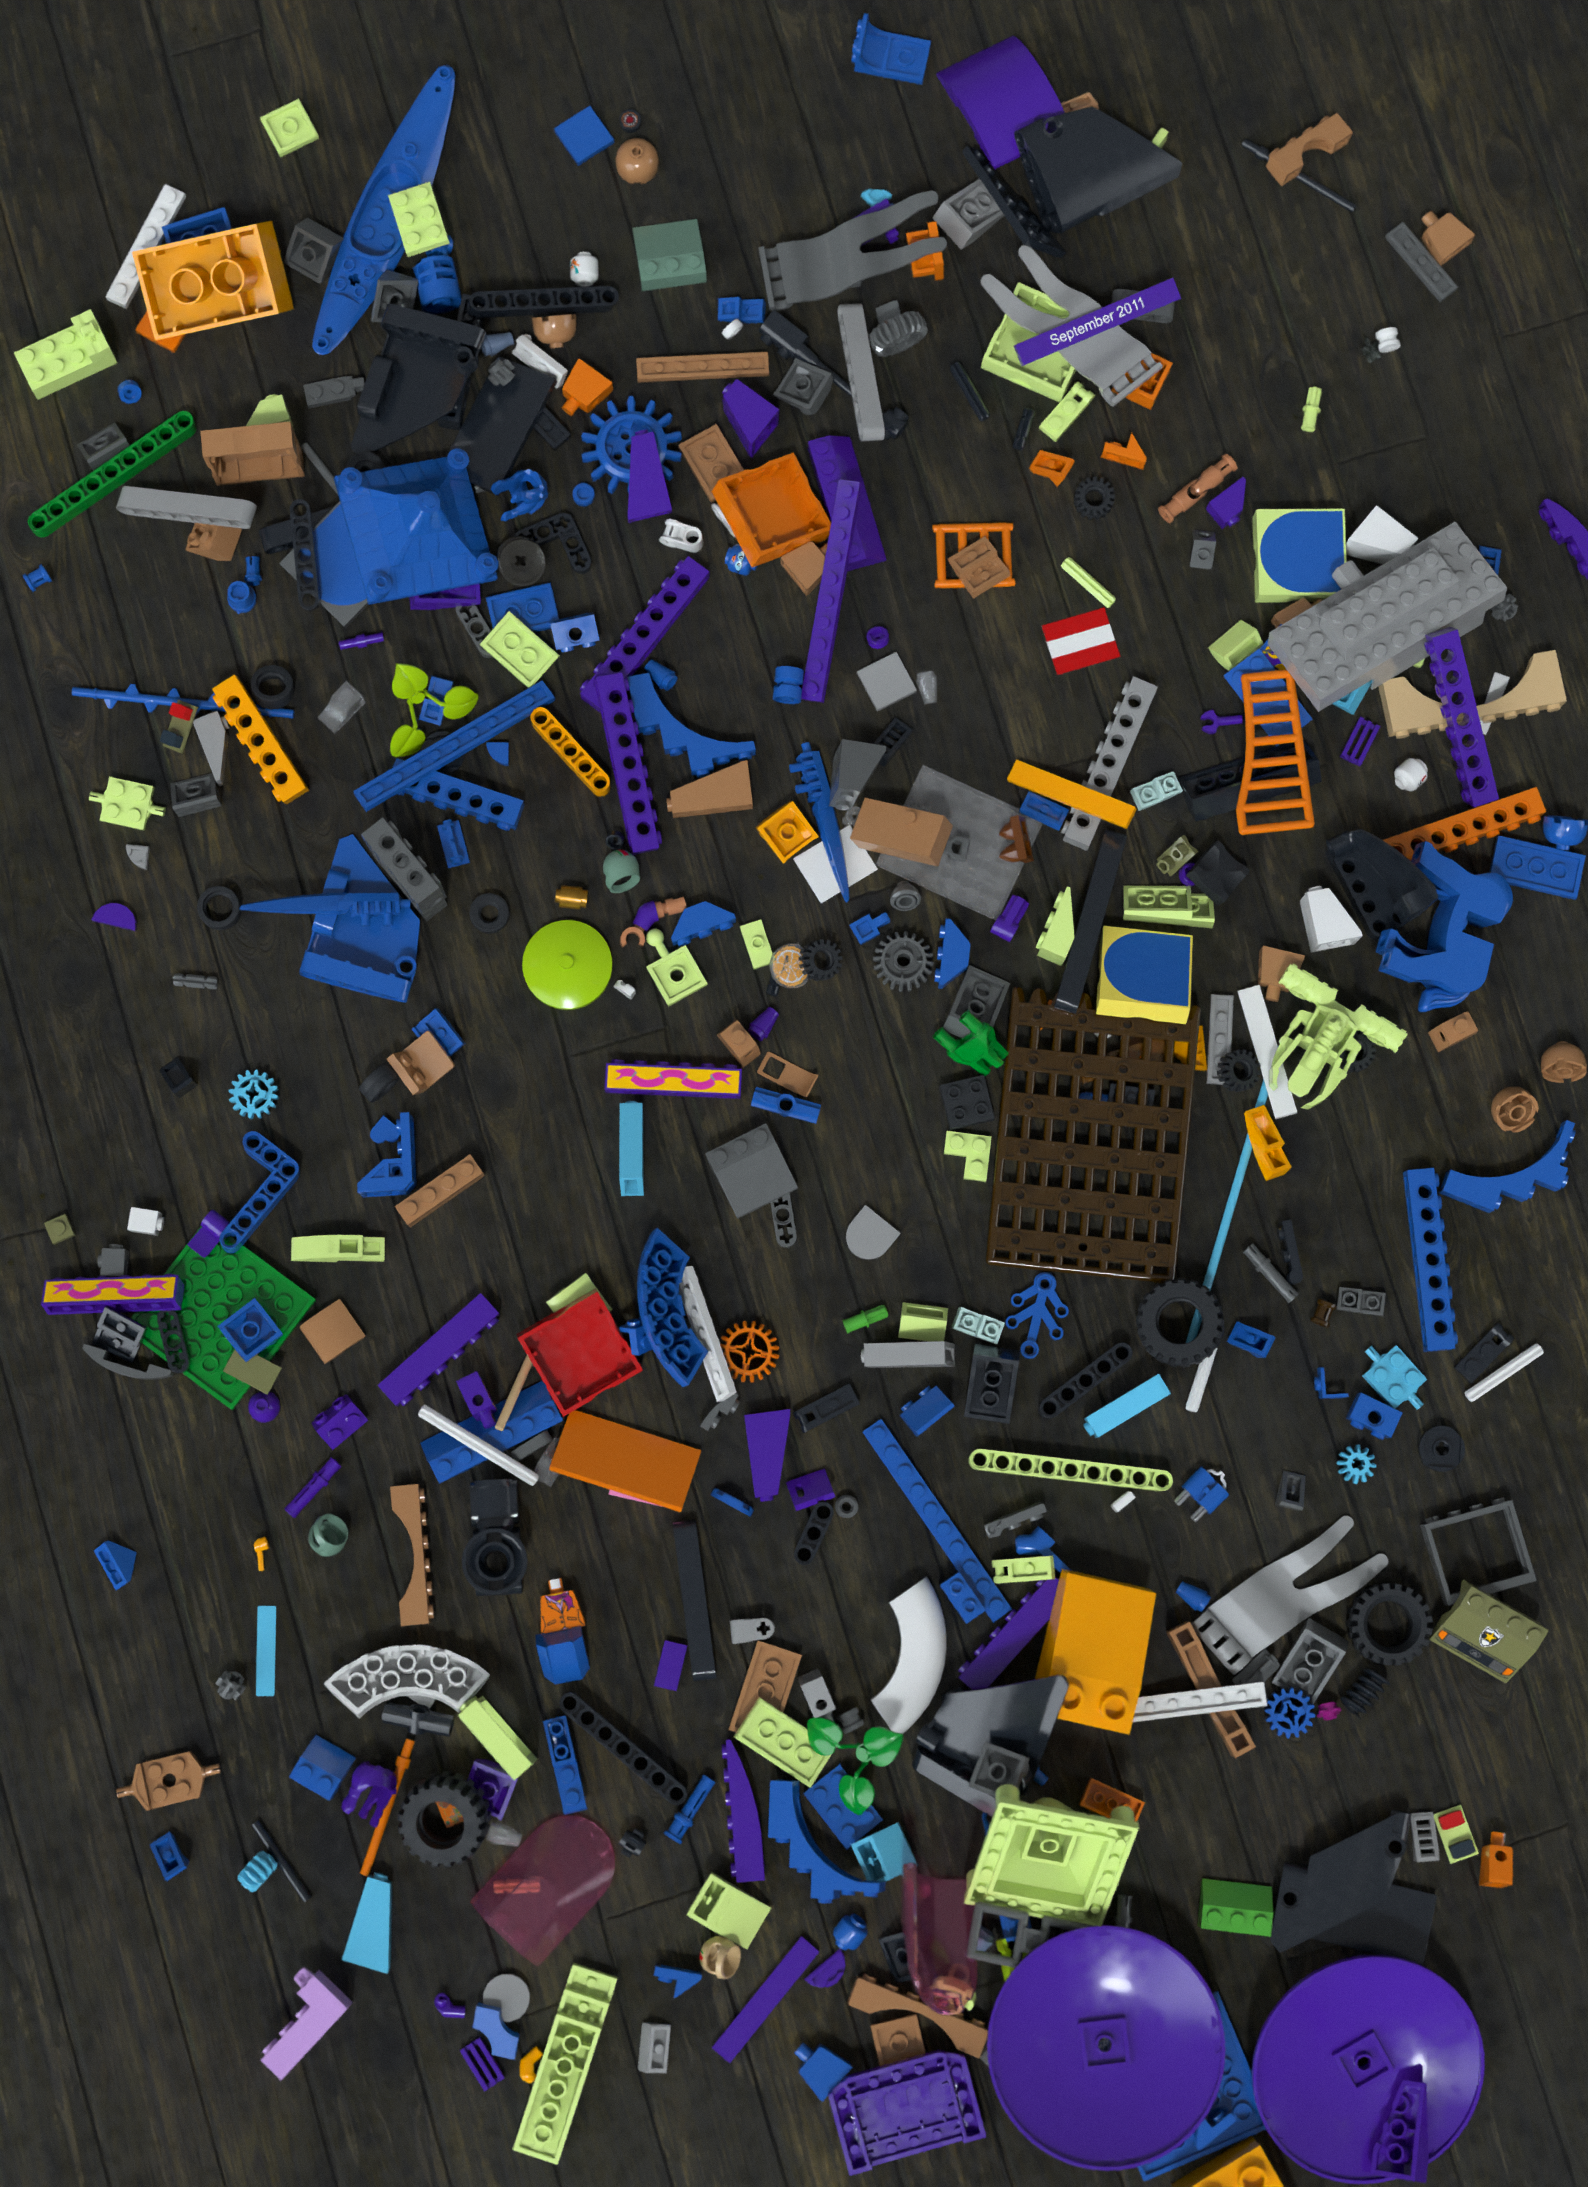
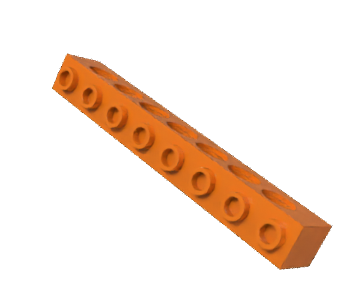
(1527, 800)

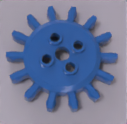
(610, 443)

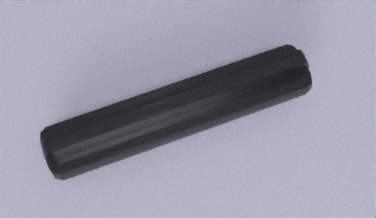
(970, 391)

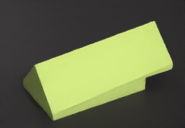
(1167, 906)

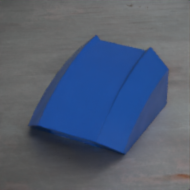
(563, 1655)

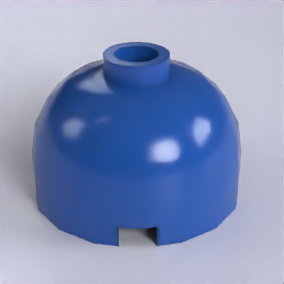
(1564, 831)

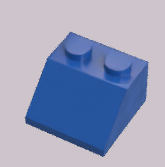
(926, 1410)
(322, 1767)

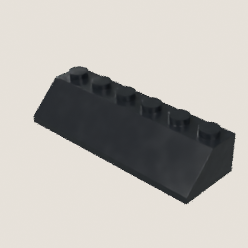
(1218, 787)

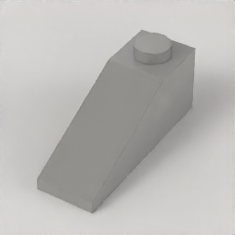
(214, 740)

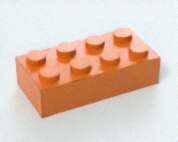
(1104, 1799)

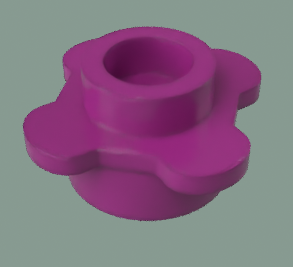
(1328, 1711)

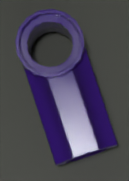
(1007, 923)

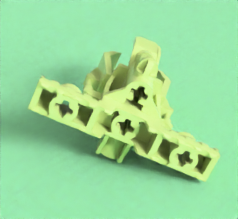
(1326, 1036)

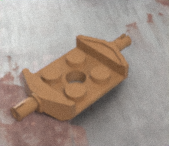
(149, 1780)

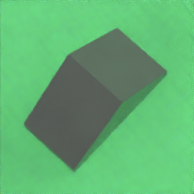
(1291, 1491)

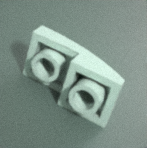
(1156, 791)
(978, 1325)

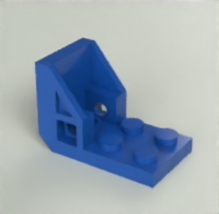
(382, 1179)

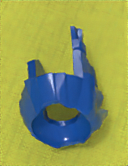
(527, 500)

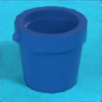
(241, 597)

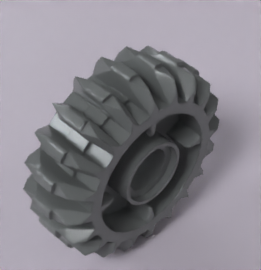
(903, 948)

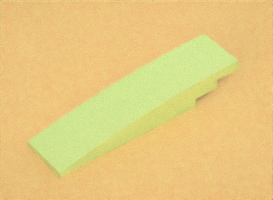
(565, 2063)

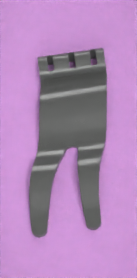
(834, 261)

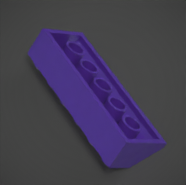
(835, 460)

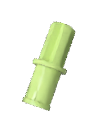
(1311, 409)

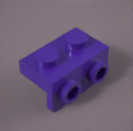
(339, 1421)

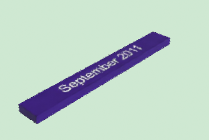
(1097, 322)

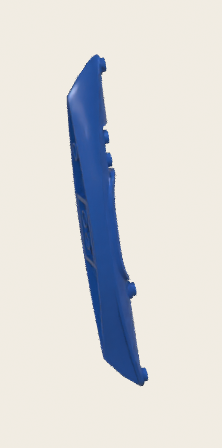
(372, 236)

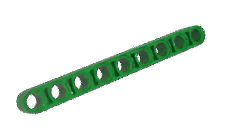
(107, 484)

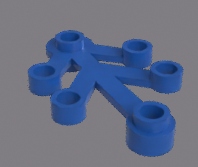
(1038, 1311)

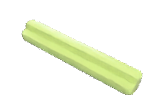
(1088, 582)

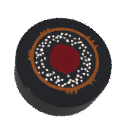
(630, 121)

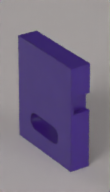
(815, 1487)

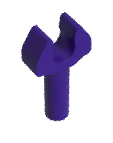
(1219, 721)

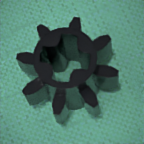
(632, 1843)

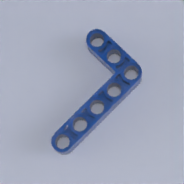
(262, 1194)

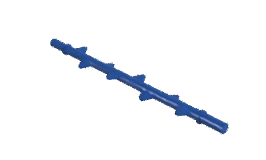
(153, 701)

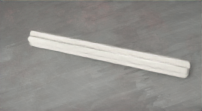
(478, 1445)

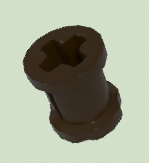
(1323, 1313)

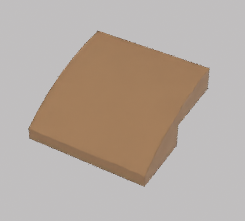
(979, 567)
(332, 1331)

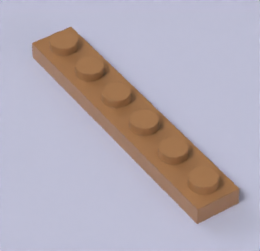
(702, 367)

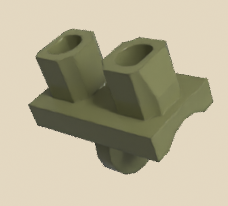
(1176, 856)

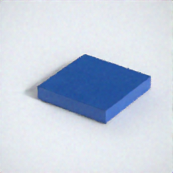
(584, 135)

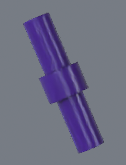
(361, 641)

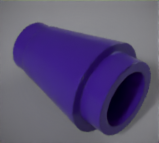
(763, 1024)

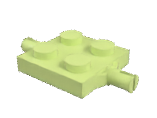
(127, 803)

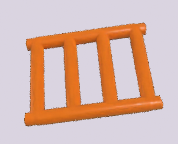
(962, 529)

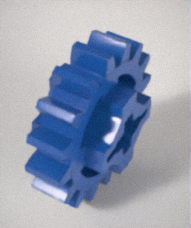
(1300, 1709)

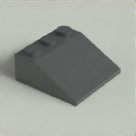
(751, 1171)

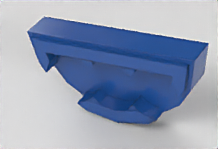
(733, 1502)

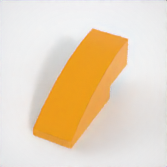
(1266, 1143)

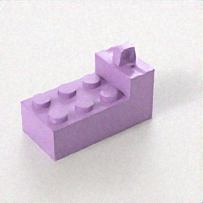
(322, 2010)

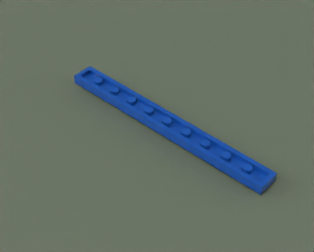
(453, 746)
(936, 1520)

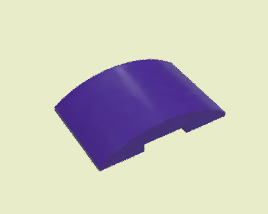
(1000, 94)

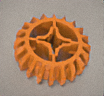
(763, 1354)

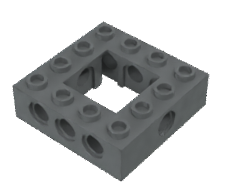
(387, 848)

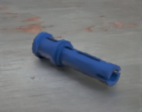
(683, 1819)

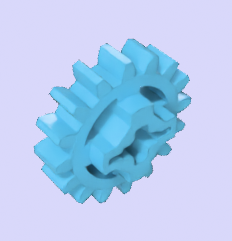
(252, 1104)

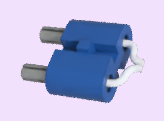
(1204, 1491)

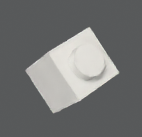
(145, 1221)

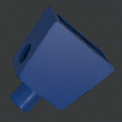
(821, 2068)

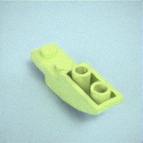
(337, 1247)

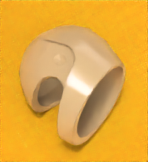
(720, 1957)

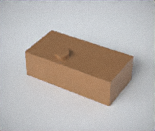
(901, 832)

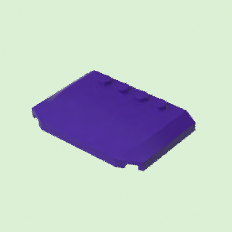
(905, 2109)

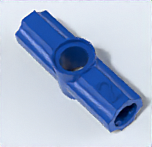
(771, 1101)

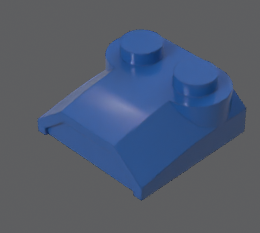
(250, 1330)

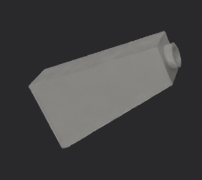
(908, 1354)

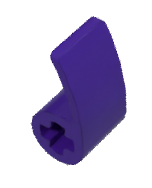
(209, 1234)

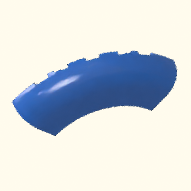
(663, 1310)

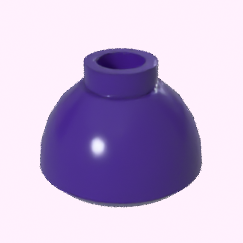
(264, 1407)

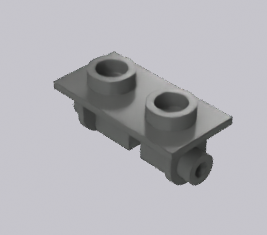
(1258, 1669)

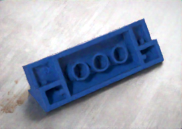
(530, 1416)

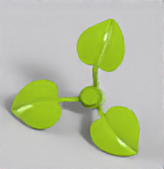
(409, 684)

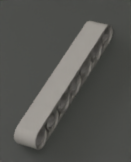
(861, 372)
(186, 507)

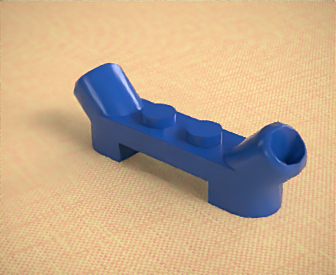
(1038, 1544)

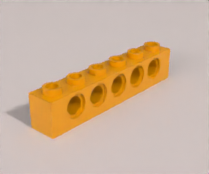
(294, 785)

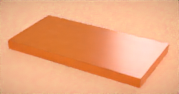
(625, 1460)

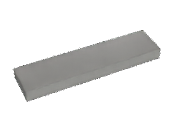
(1219, 1034)

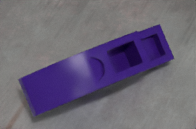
(1566, 528)

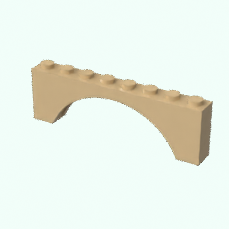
(1412, 712)

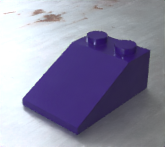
(447, 599)

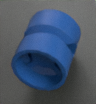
(788, 682)

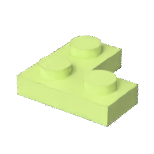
(975, 1149)

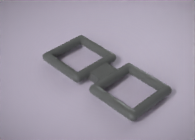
(1025, 1940)

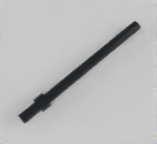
(1262, 153)

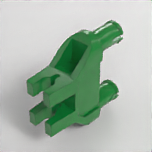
(976, 1048)

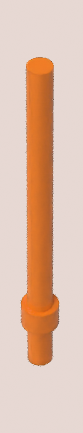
(402, 1763)

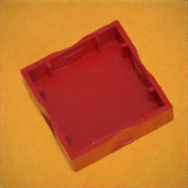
(579, 1352)

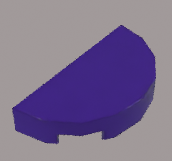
(115, 915)
(828, 1972)

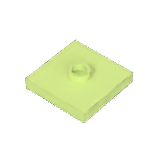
(289, 128)

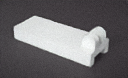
(538, 359)

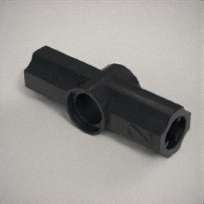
(418, 1719)

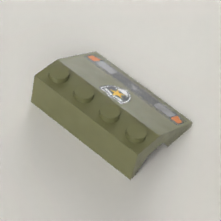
(1488, 1633)

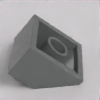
(312, 250)

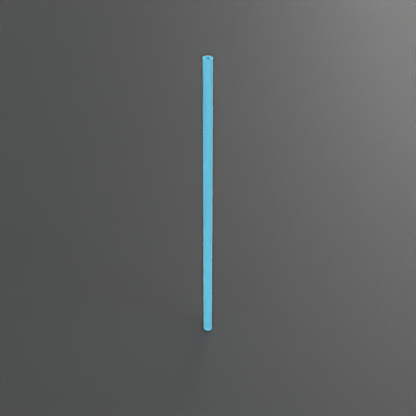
(1226, 1220)

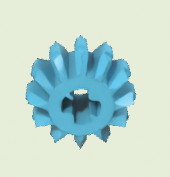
(1357, 1455)
(257, 1871)

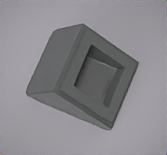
(887, 311)

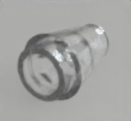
(927, 686)
(503, 1835)

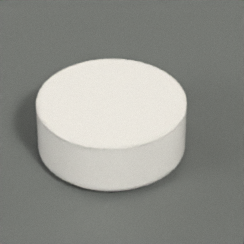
(732, 329)

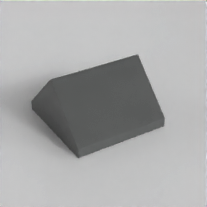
(393, 289)
(103, 446)
(195, 795)

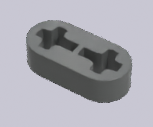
(531, 1446)

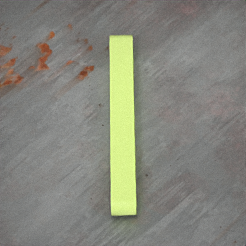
(1081, 1470)

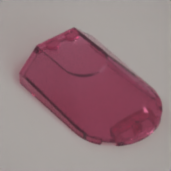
(548, 1885)
(936, 1940)

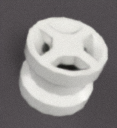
(1388, 339)

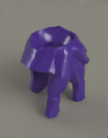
(383, 1784)

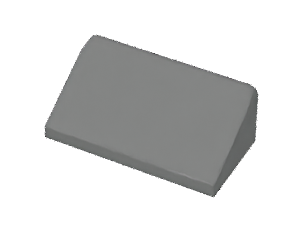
(654, 2047)

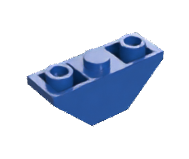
(701, 921)
(953, 954)

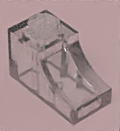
(342, 707)

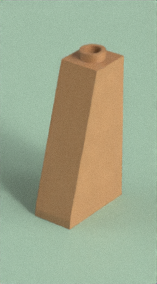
(715, 793)

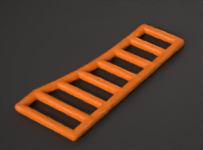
(1250, 762)

